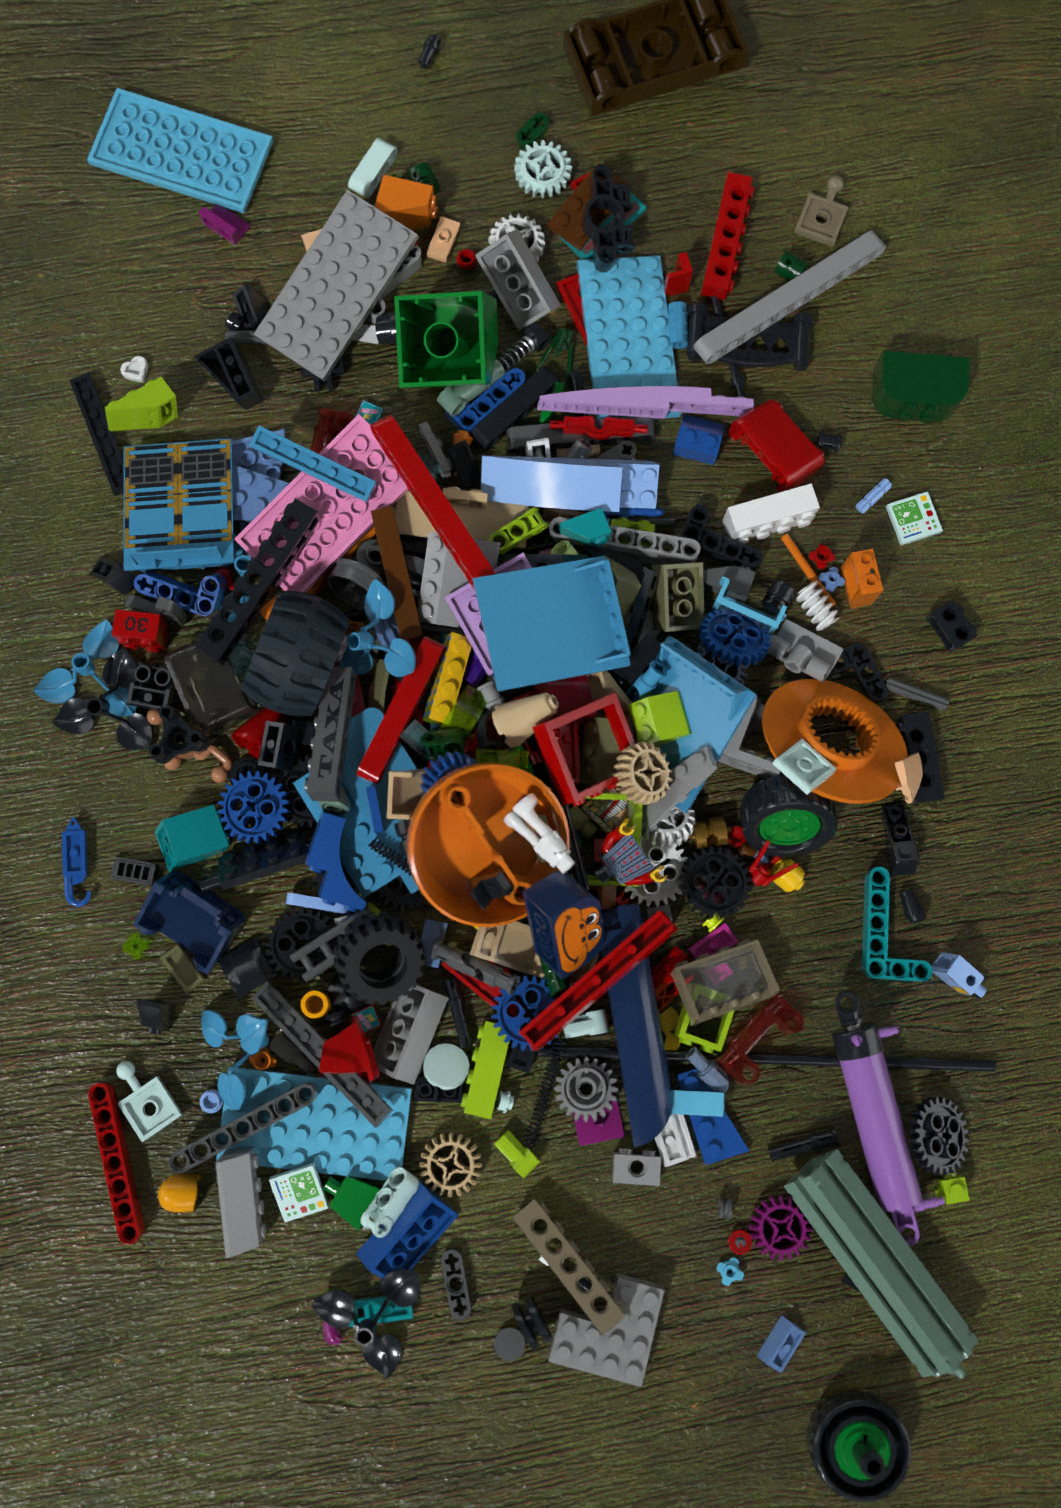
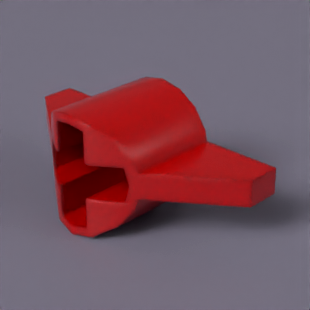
(227, 574)

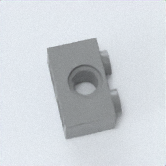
(647, 1176)

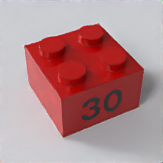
(140, 630)

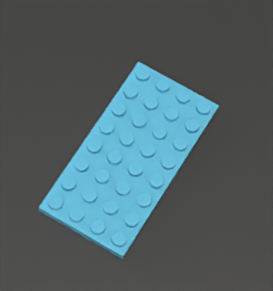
(180, 150)
(627, 325)
(324, 1132)

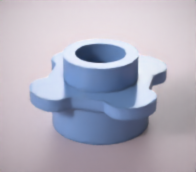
(828, 584)

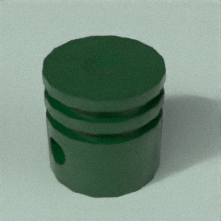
(425, 175)
(790, 266)

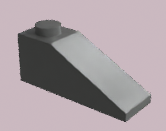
(739, 584)

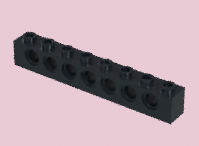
(271, 575)

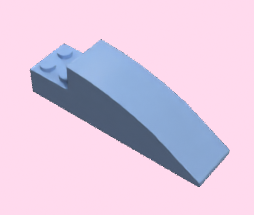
(570, 482)

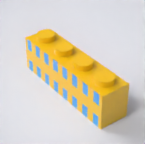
(447, 679)

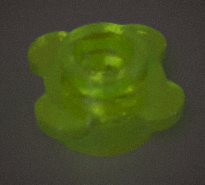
(129, 948)

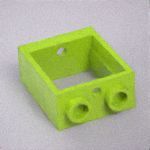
(685, 1038)

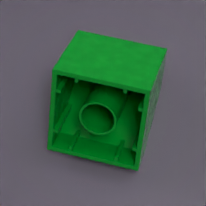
(446, 339)

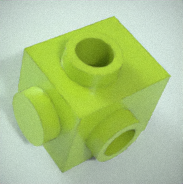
(951, 1188)

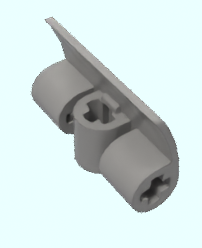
(804, 651)

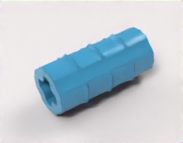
(678, 325)

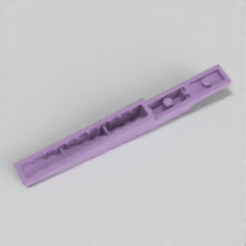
(645, 401)

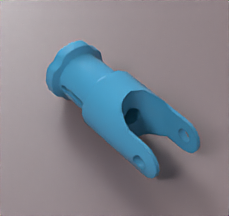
(648, 681)

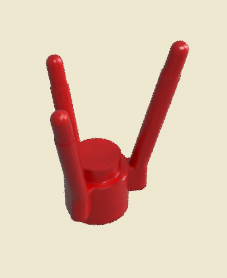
(761, 872)

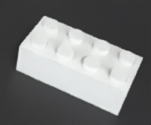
(771, 514)

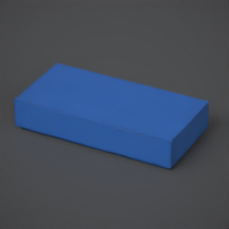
(374, 809)

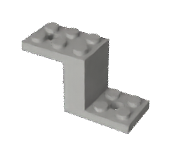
(748, 759)

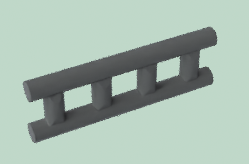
(322, 942)

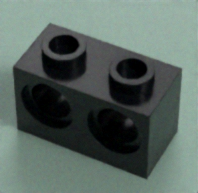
(946, 629)

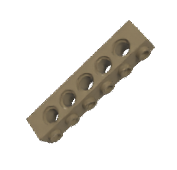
(527, 1220)

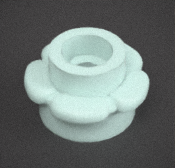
(504, 1101)

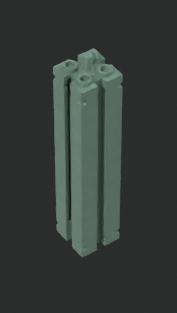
(882, 1265)

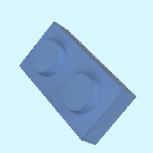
(431, 934)

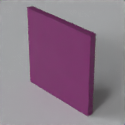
(603, 1129)

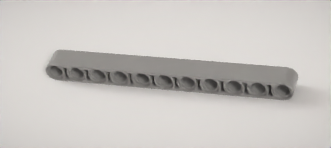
(789, 297)

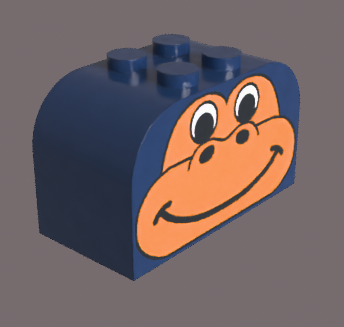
(564, 922)

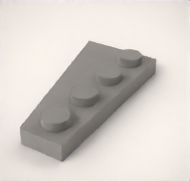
(684, 778)

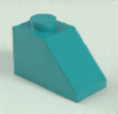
(587, 528)

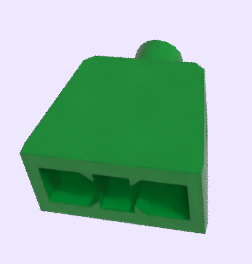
(351, 1198)

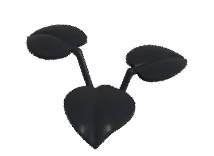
(76, 713)
(379, 1351)

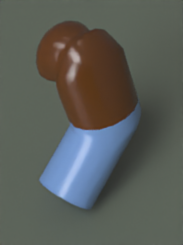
(747, 850)

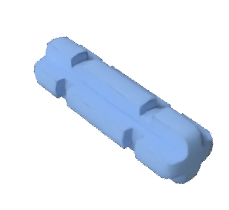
(874, 495)

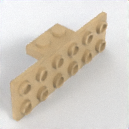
(471, 506)

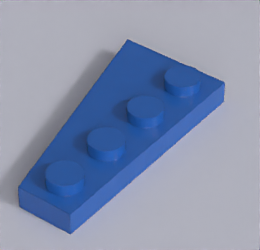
(714, 1134)

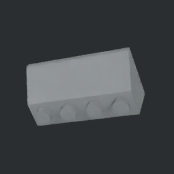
(517, 279)
(408, 1033)
(240, 1200)

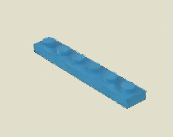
(313, 464)

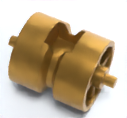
(710, 832)

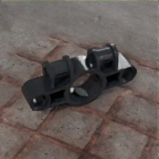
(616, 200)

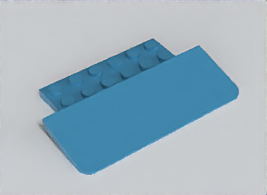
(364, 865)

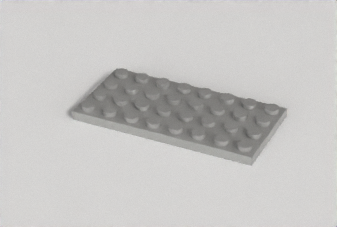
(336, 285)

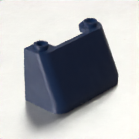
(190, 918)

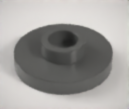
(509, 1343)

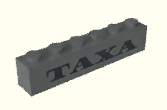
(331, 736)

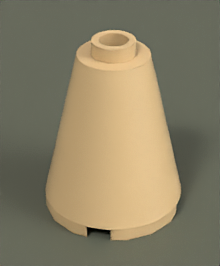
(519, 716)

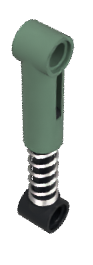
(533, 339)

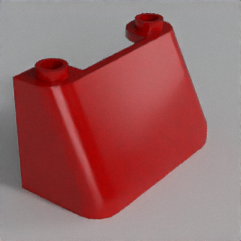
(778, 444)

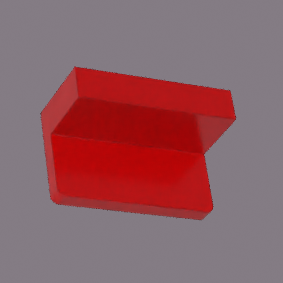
(679, 281)

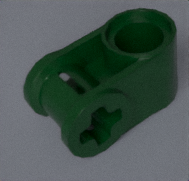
(443, 742)

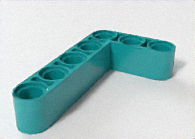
(881, 935)

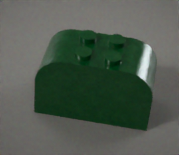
(919, 385)

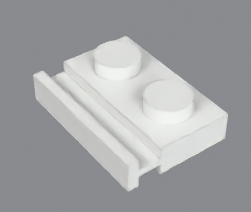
(675, 1141)

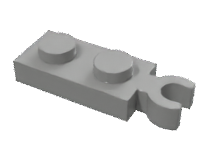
(435, 449)

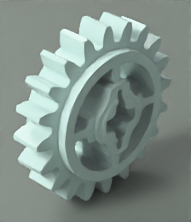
(535, 161)

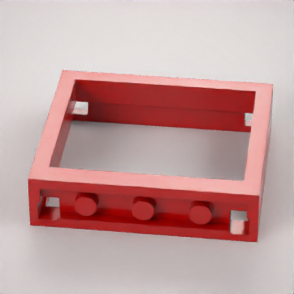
(555, 759)

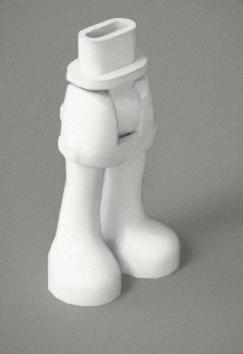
(550, 845)

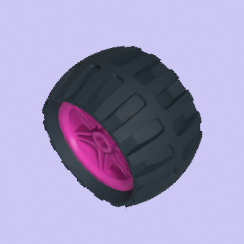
(295, 653)

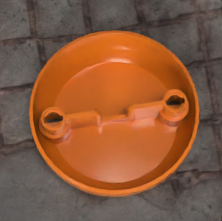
(470, 839)

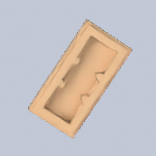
(443, 239)

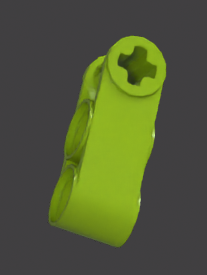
(529, 524)

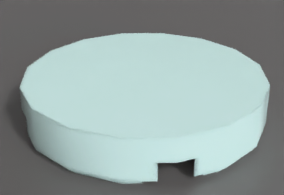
(446, 1066)

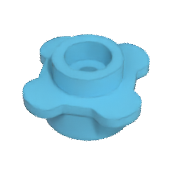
(736, 1273)

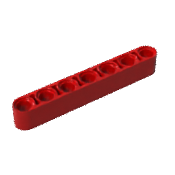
(400, 711)
(112, 1173)

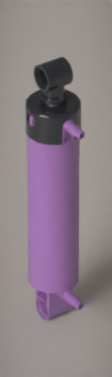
(878, 1116)

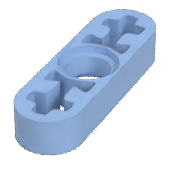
(314, 903)

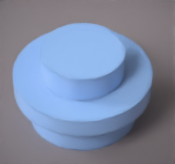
(211, 1101)

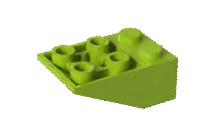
(143, 408)

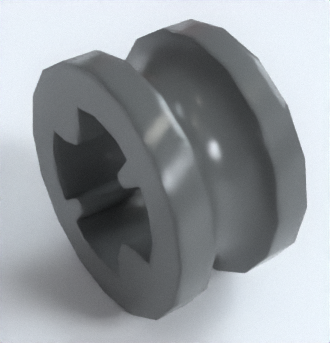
(724, 1208)

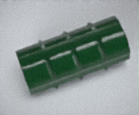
(555, 983)

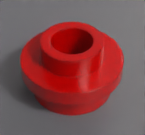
(466, 254)

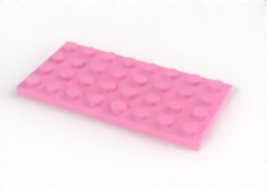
(342, 515)

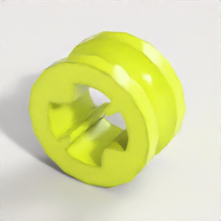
(712, 924)

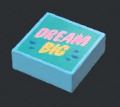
(370, 412)

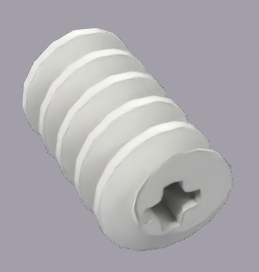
(817, 606)

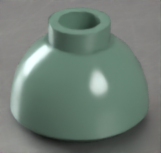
(341, 807)

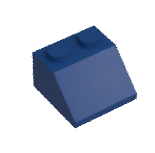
(699, 439)

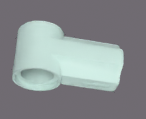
(590, 1023)

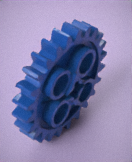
(744, 647)
(243, 791)
(511, 1025)

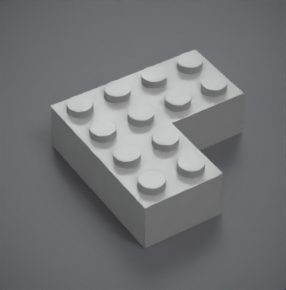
(625, 1348)

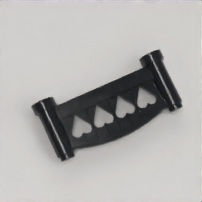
(794, 334)

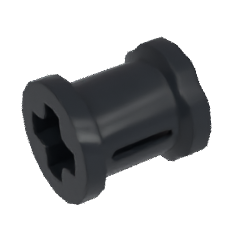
(829, 441)

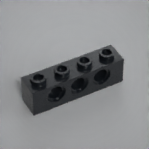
(921, 725)

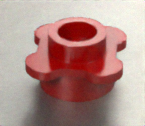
(822, 550)

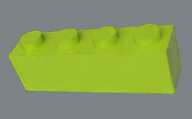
(487, 1072)

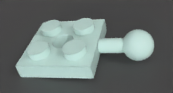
(134, 1104)

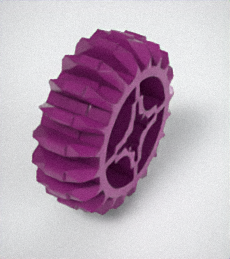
(774, 1236)

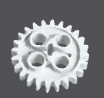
(666, 888)

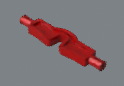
(586, 426)

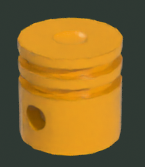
(315, 1004)

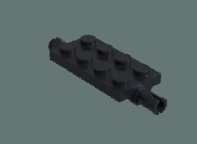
(258, 861)

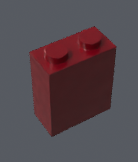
(569, 694)

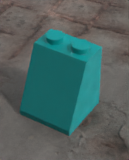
(191, 837)

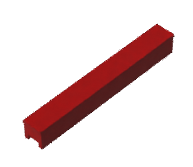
(598, 980)

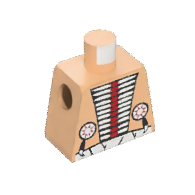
(606, 813)

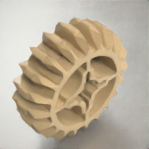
(645, 759)
(440, 1160)

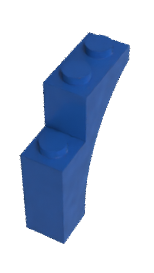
(325, 855)

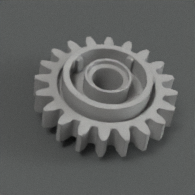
(586, 1104)

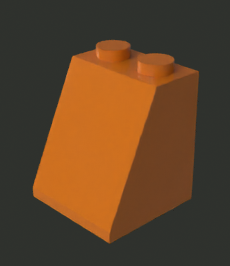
(407, 202)

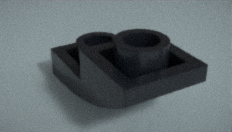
(426, 1092)

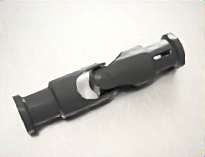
(478, 968)

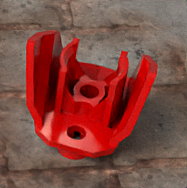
(349, 1053)

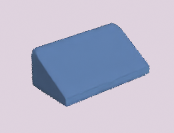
(781, 1344)

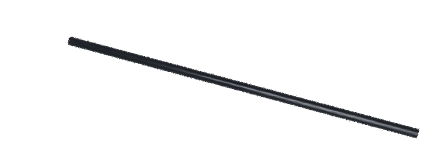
(788, 1059)

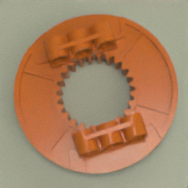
(859, 778)

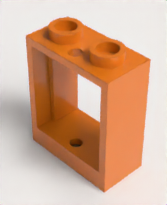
(861, 584)

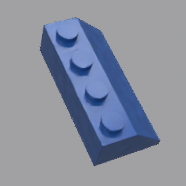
(410, 1236)

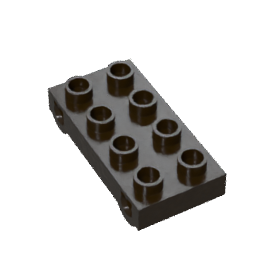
(652, 51)

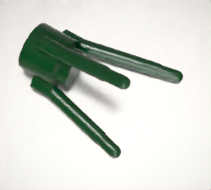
(561, 341)

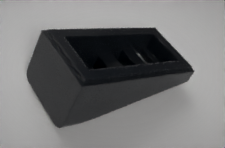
(151, 876)

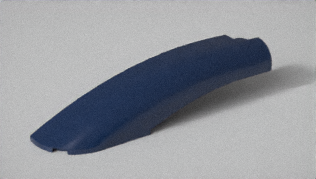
(638, 1033)

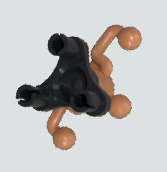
(193, 745)

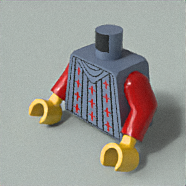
(626, 859)

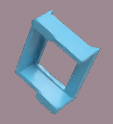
(770, 622)

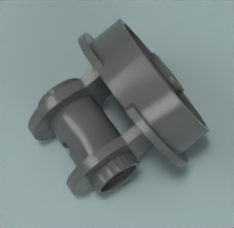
(353, 577)

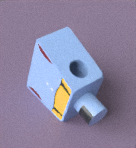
(959, 974)

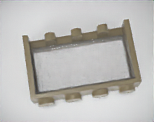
(724, 981)

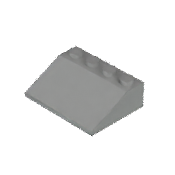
(444, 577)

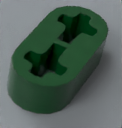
(530, 129)

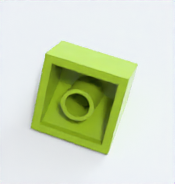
(660, 718)

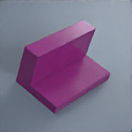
(224, 223)

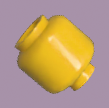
(790, 881)

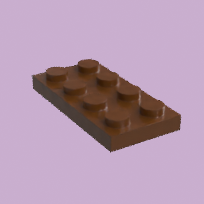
(568, 218)

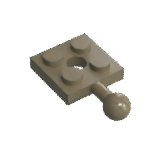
(825, 207)

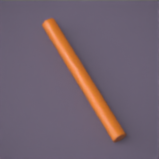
(806, 567)

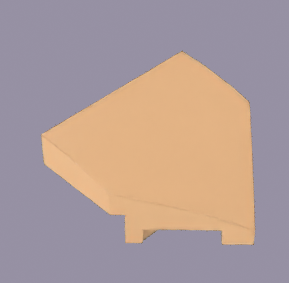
(910, 775)

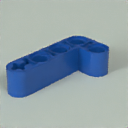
(488, 399)
(178, 591)

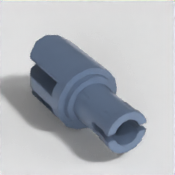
(708, 1071)

